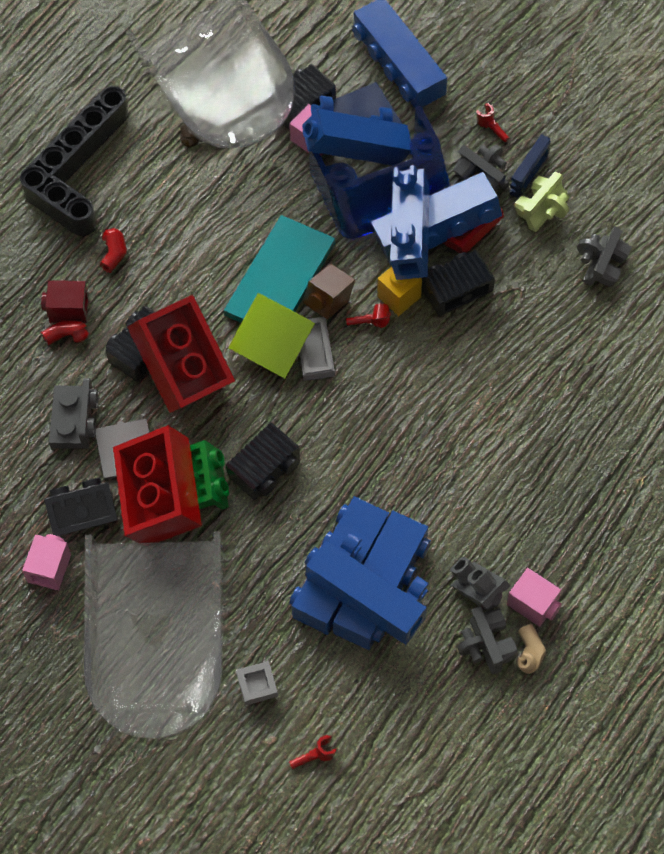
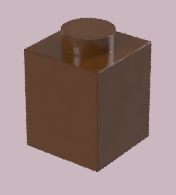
(328, 291)

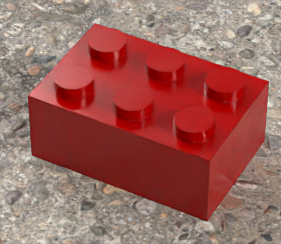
(181, 353)
(157, 486)

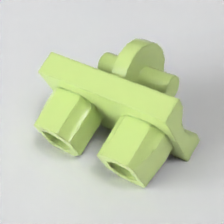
(547, 202)

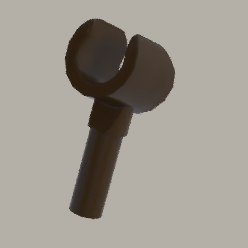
(187, 137)

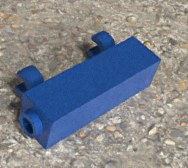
(355, 136)
(410, 223)
(366, 591)

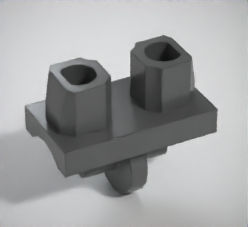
(471, 162)
(609, 247)
(478, 583)
(494, 652)

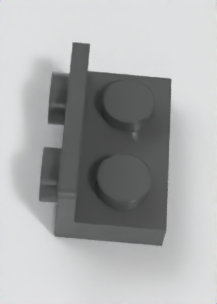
(72, 416)

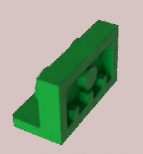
(209, 475)

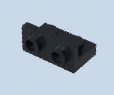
(80, 508)

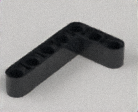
(70, 158)

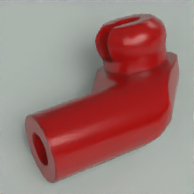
(65, 328)

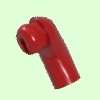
(117, 249)

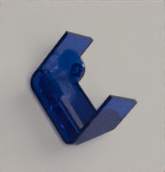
(360, 200)

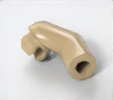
(533, 652)

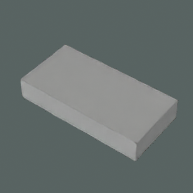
(316, 352)

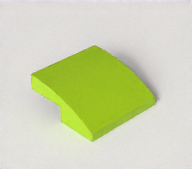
(271, 335)

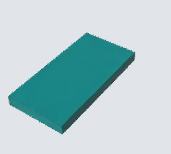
(282, 267)

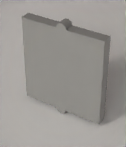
(113, 435)

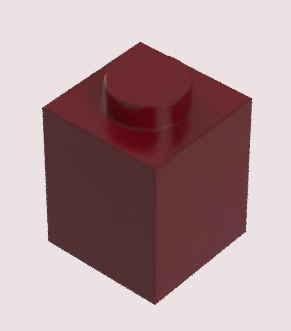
(66, 301)

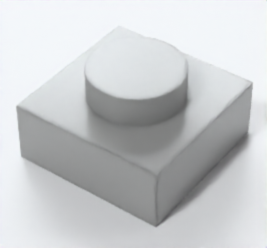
(257, 683)

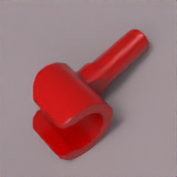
(488, 120)
(379, 318)
(316, 753)

